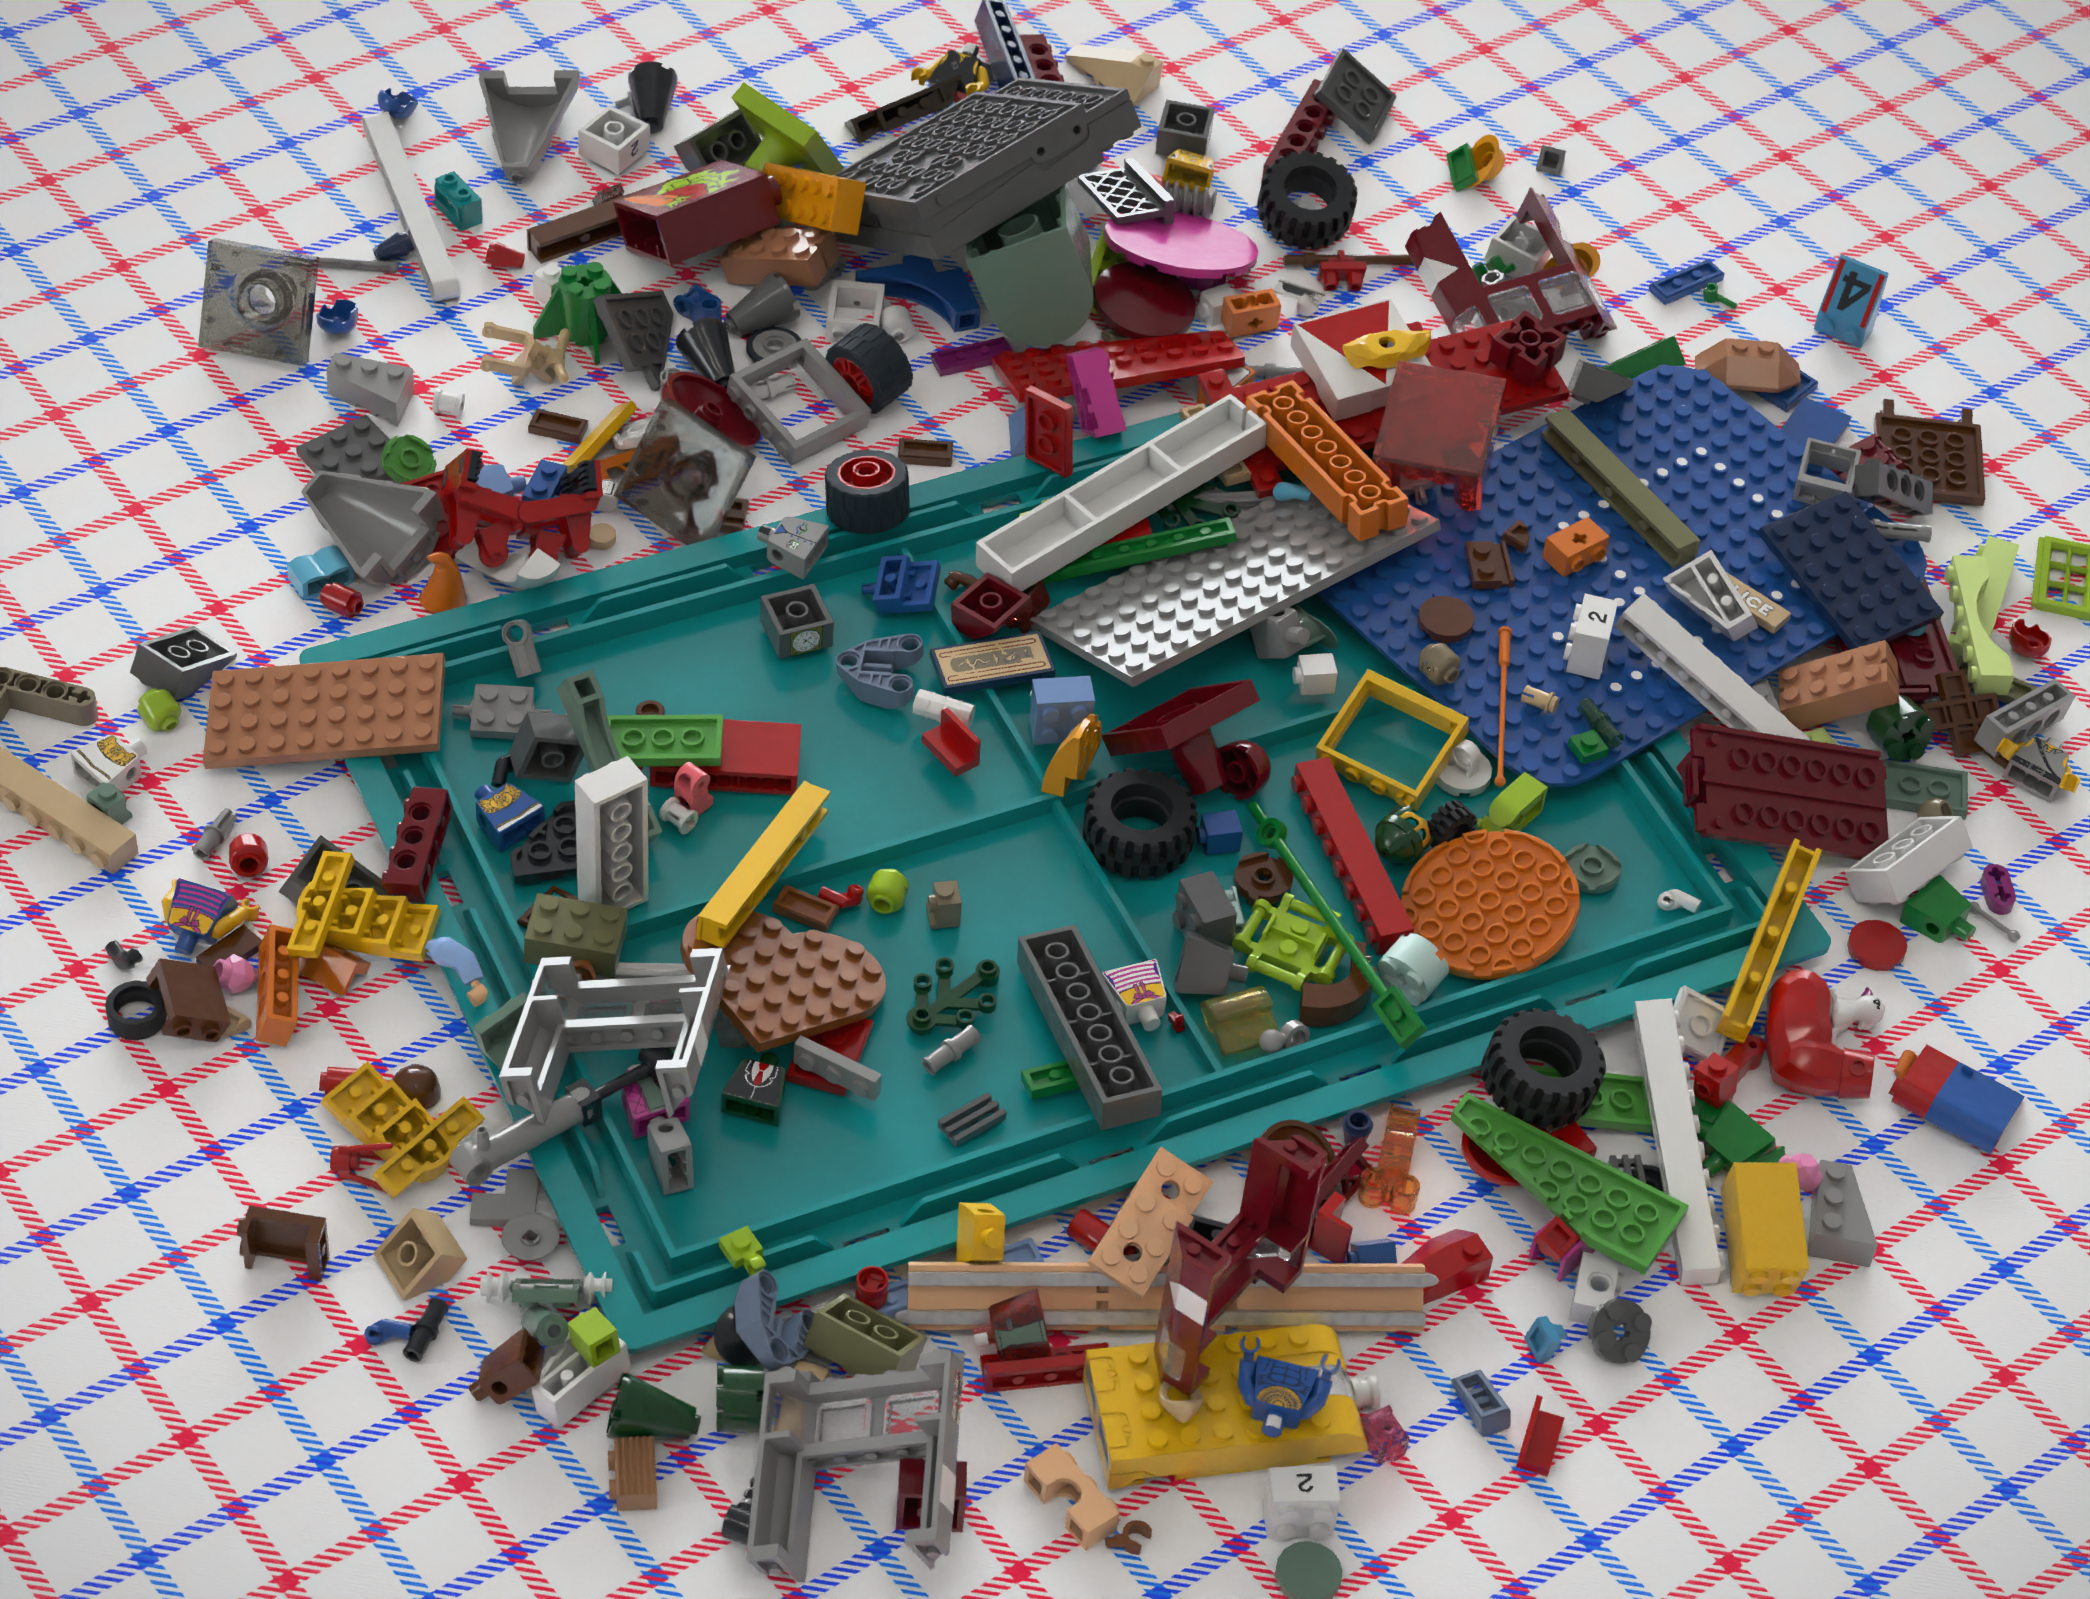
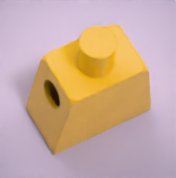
(980, 1233)

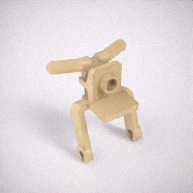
(535, 358)

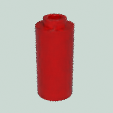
(1090, 1230)

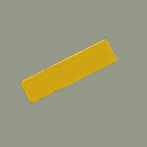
(600, 435)

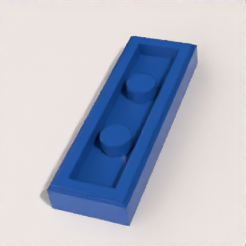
(1686, 282)

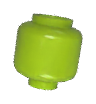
(159, 710)
(887, 891)

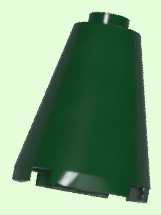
(649, 1411)

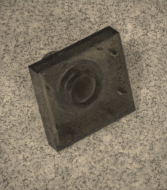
(241, 316)
(684, 474)

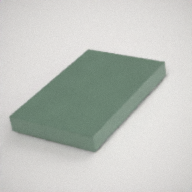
(1913, 784)

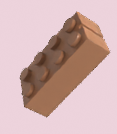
(793, 253)
(1839, 685)

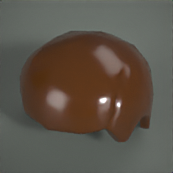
(419, 1083)

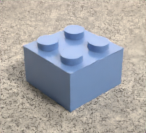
(1059, 707)

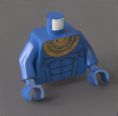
(1282, 1391)

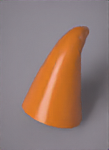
(445, 586)

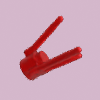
(346, 1158)

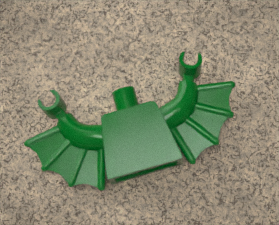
(1732, 1137)

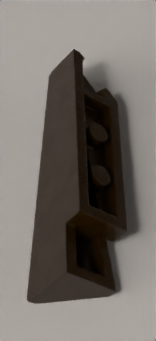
(904, 110)

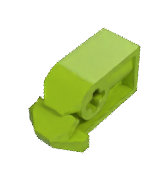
(1515, 805)

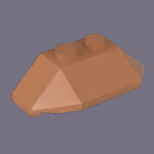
(1750, 365)

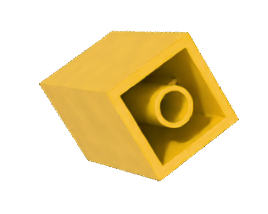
(1764, 1228)

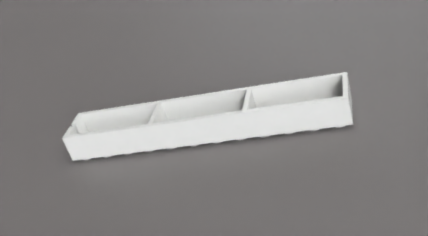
(1121, 494)

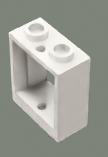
(852, 295)

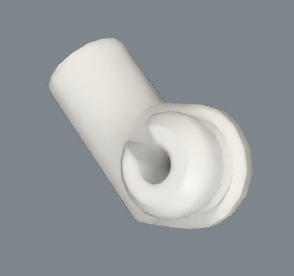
(1677, 899)

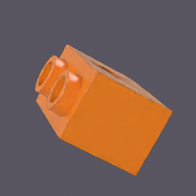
(1250, 312)
(1575, 547)

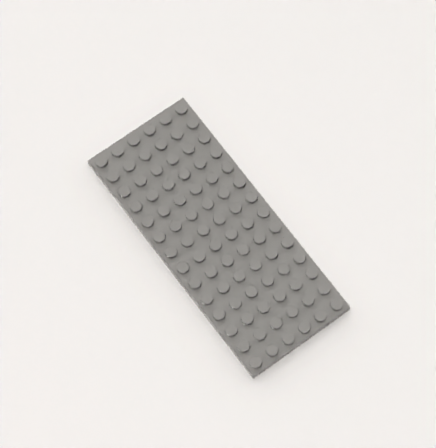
(1197, 599)

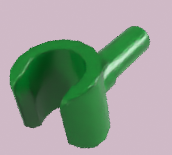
(1711, 295)

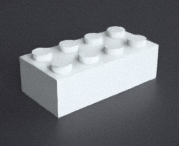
(1909, 860)

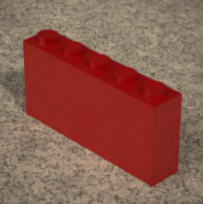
(754, 759)

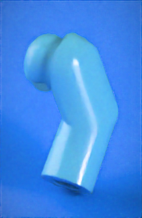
(1285, 491)

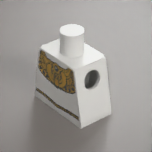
(109, 762)

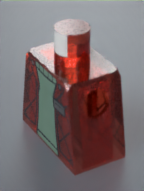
(1016, 1328)

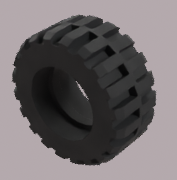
(1314, 175)
(1147, 796)
(1551, 1040)

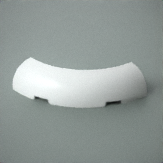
(517, 570)

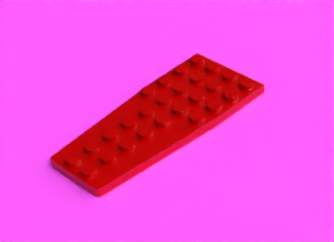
(1131, 361)

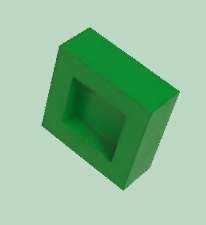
(1588, 746)

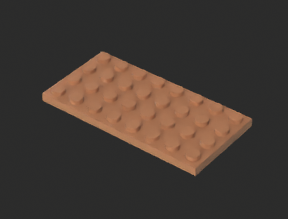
(325, 711)

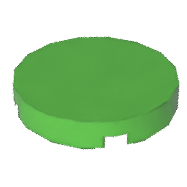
(407, 458)

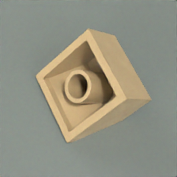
(420, 1254)

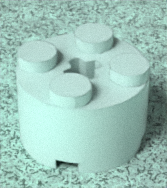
(1413, 967)

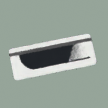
(1297, 291)

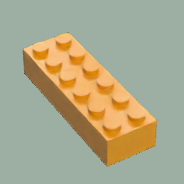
(818, 198)

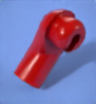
(844, 900)

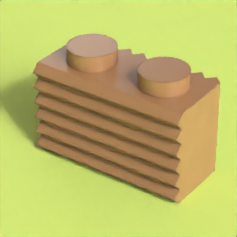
(634, 1473)

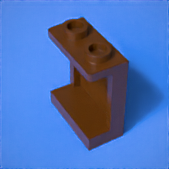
(191, 1000)
(284, 1237)

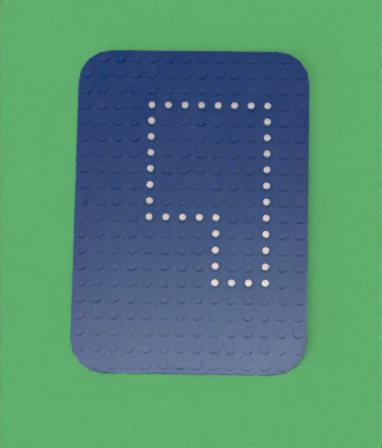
(1709, 464)

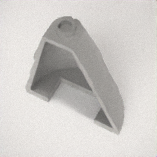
(525, 118)
(376, 523)

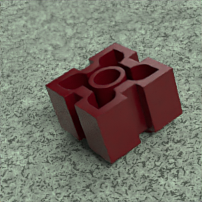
(1527, 348)

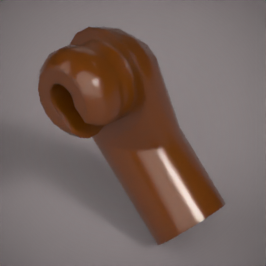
(956, 578)

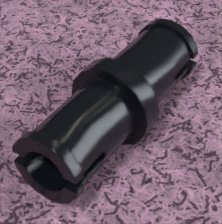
(425, 1330)

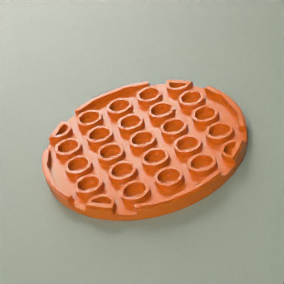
(1493, 902)

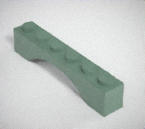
(589, 719)

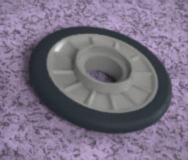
(759, 342)

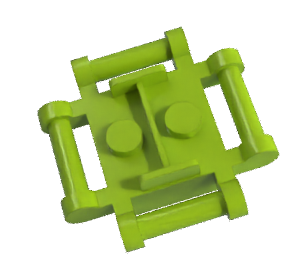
(1290, 945)

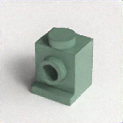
(110, 802)

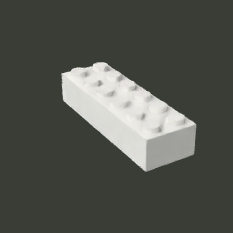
(612, 835)

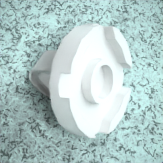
(1466, 771)

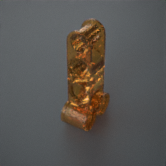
(1391, 1179)

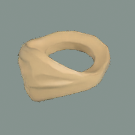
(1181, 1410)

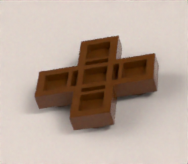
(1960, 711)

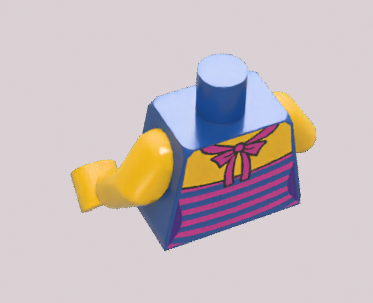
(202, 914)

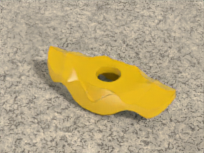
(1369, 352)

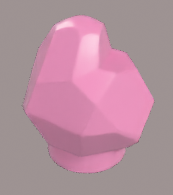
(235, 974)
(1807, 1169)

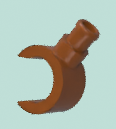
(1123, 1539)

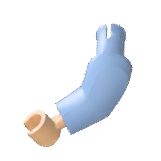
(454, 955)

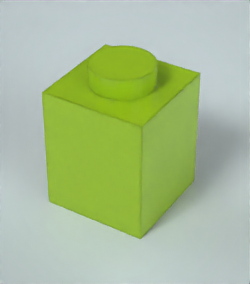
(594, 1337)

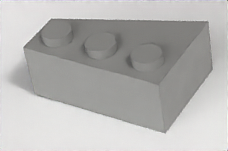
(1840, 1219)

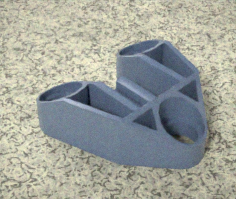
(873, 668)
(767, 1337)

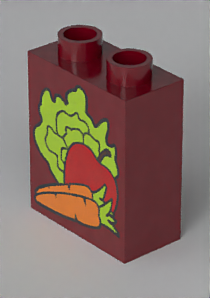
(698, 211)

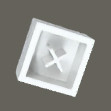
(1519, 245)

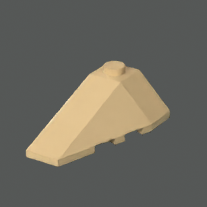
(1118, 68)

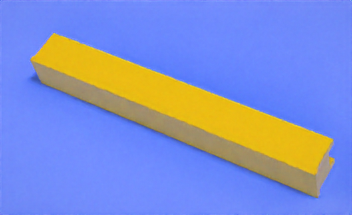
(762, 865)
(1768, 942)

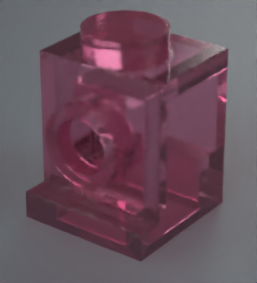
(1384, 1435)

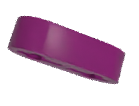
(2004, 888)

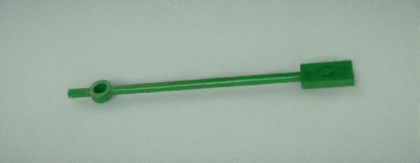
(1391, 1003)

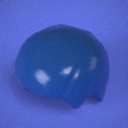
(399, 105)
(339, 318)

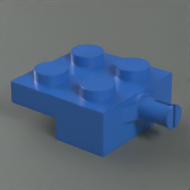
(904, 585)

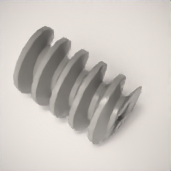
(1192, 200)

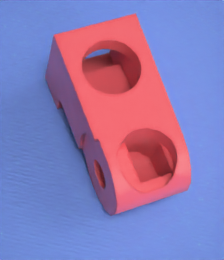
(691, 787)

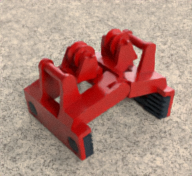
(509, 516)

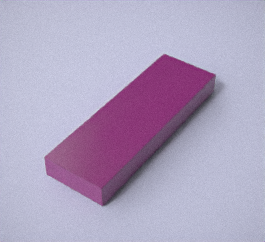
(968, 356)

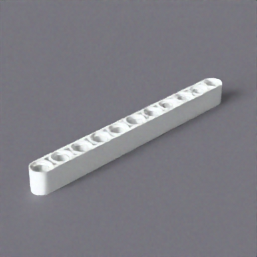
(411, 206)

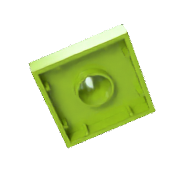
(784, 136)

